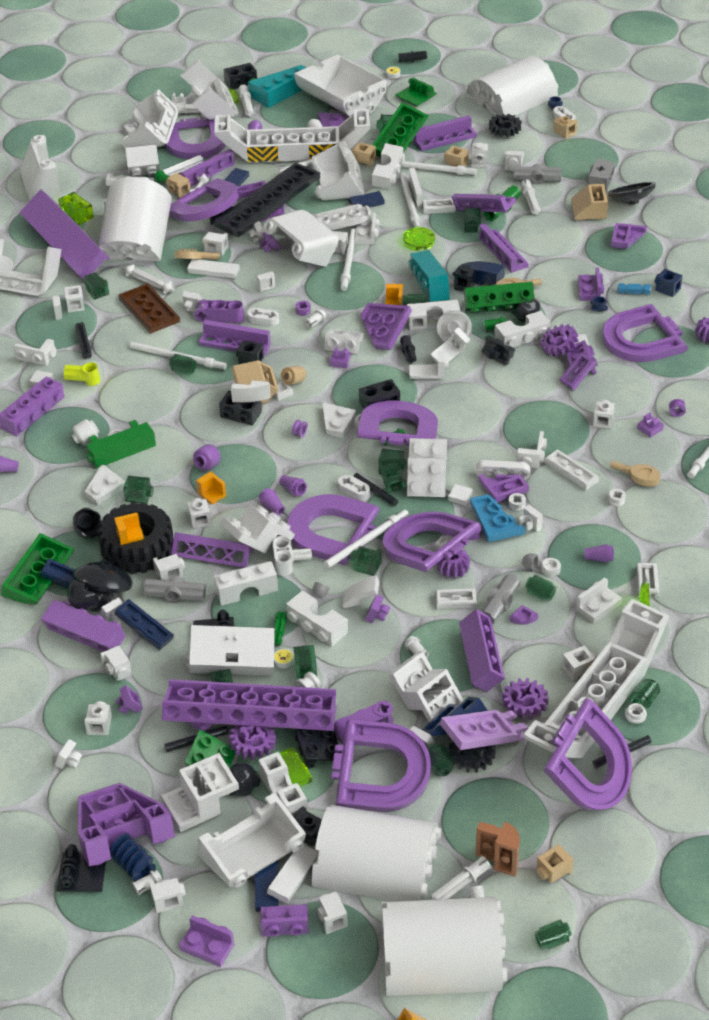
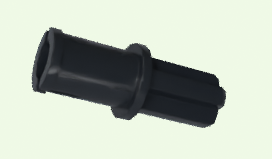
(412, 56)
(408, 349)

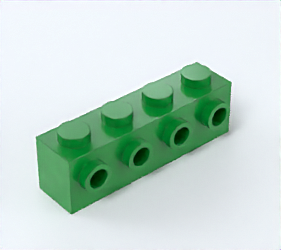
(497, 296)

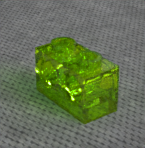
(76, 207)

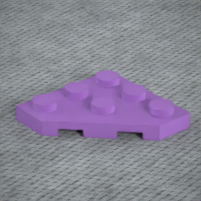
(384, 323)

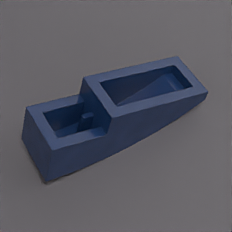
(486, 272)
(469, 705)

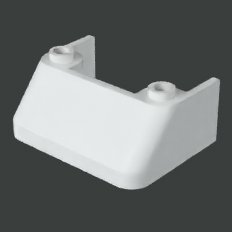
(212, 92)
(25, 282)

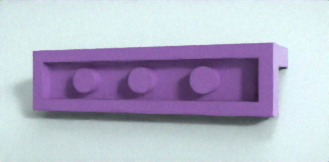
(444, 131)
(210, 166)
(486, 202)
(501, 249)
(233, 333)
(216, 543)

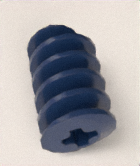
(131, 857)

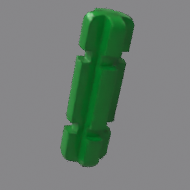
(279, 625)

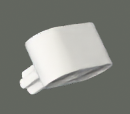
(285, 555)

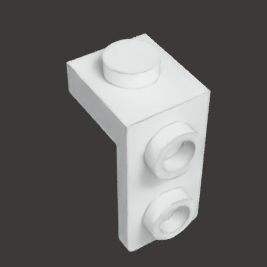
(512, 159)
(452, 347)
(39, 356)
(430, 371)
(531, 456)

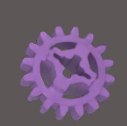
(559, 340)
(527, 698)
(252, 740)

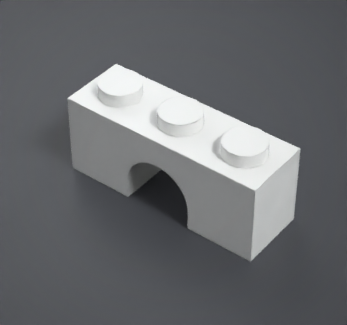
(386, 173)
(428, 311)
(515, 335)
(232, 583)
(327, 627)
(276, 778)

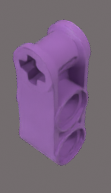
(220, 311)
(368, 714)

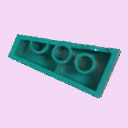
(275, 87)
(430, 276)

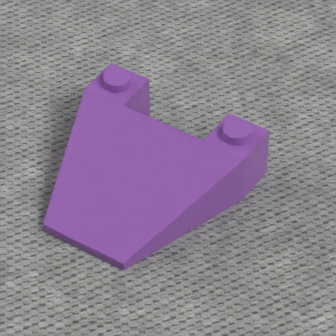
(116, 811)

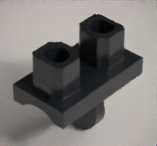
(497, 350)

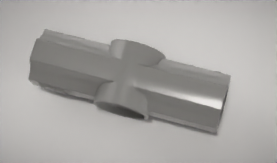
(537, 173)
(175, 589)
(501, 597)

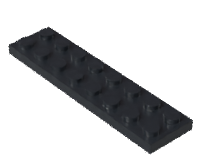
(266, 199)

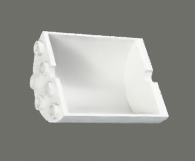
(342, 85)
(514, 87)
(135, 220)
(374, 854)
(443, 946)

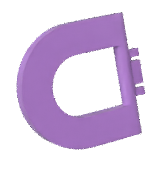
(187, 151)
(226, 193)
(644, 352)
(377, 412)
(334, 505)
(421, 559)
(617, 754)
(378, 797)

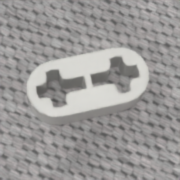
(560, 111)
(263, 317)
(354, 487)

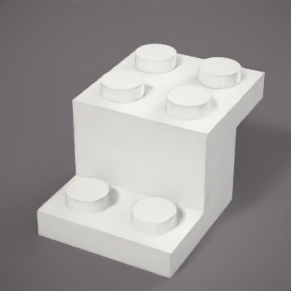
(142, 160)
(427, 467)
(257, 527)
(425, 687)
(200, 792)

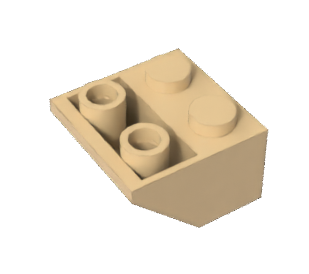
(590, 203)
(255, 371)

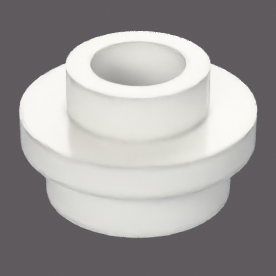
(636, 713)

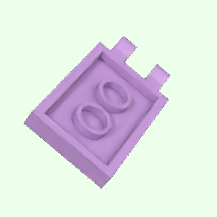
(483, 729)

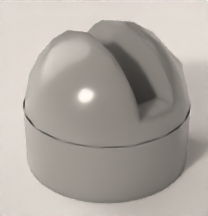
(530, 561)
(320, 590)

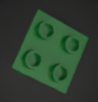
(417, 92)
(207, 746)

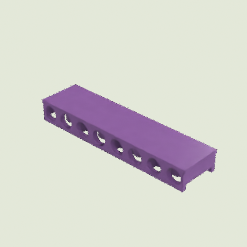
(63, 233)
(250, 705)

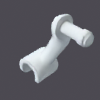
(202, 180)

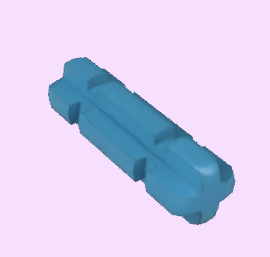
(634, 288)

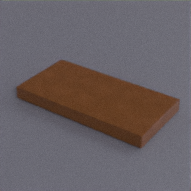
(149, 308)

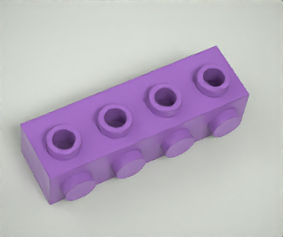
(31, 406)
(82, 626)
(481, 650)

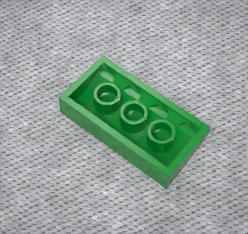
(400, 128)
(24, 581)

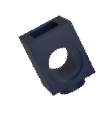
(668, 282)

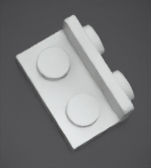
(367, 231)
(342, 340)
(597, 601)

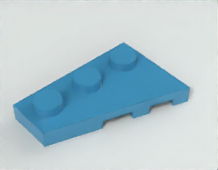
(494, 520)

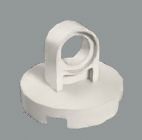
(451, 321)

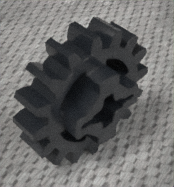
(505, 125)
(473, 757)

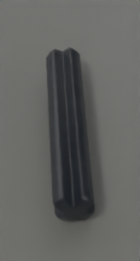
(83, 340)

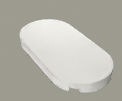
(344, 216)

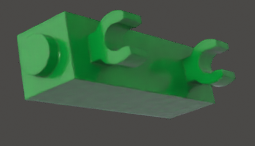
(120, 445)

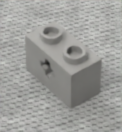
(601, 173)

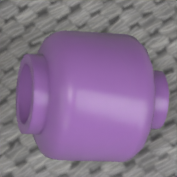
(206, 457)

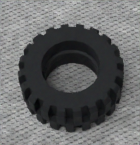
(136, 555)

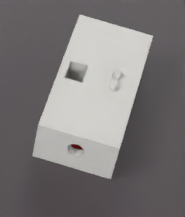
(233, 648)

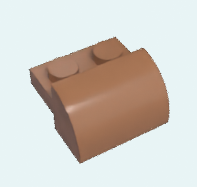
(499, 846)

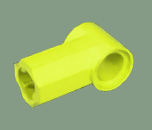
(88, 373)

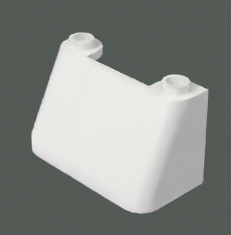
(155, 119)
(39, 171)
(338, 173)
(313, 239)
(252, 843)

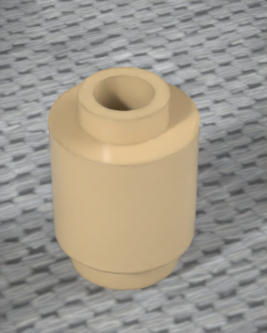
(293, 375)

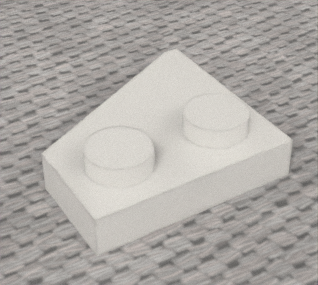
(337, 419)
(104, 485)

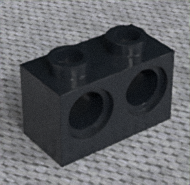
(239, 75)
(379, 392)
(239, 411)

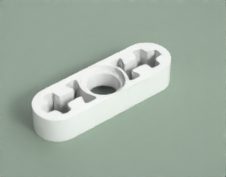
(509, 465)

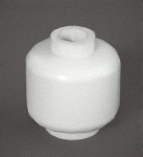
(84, 430)

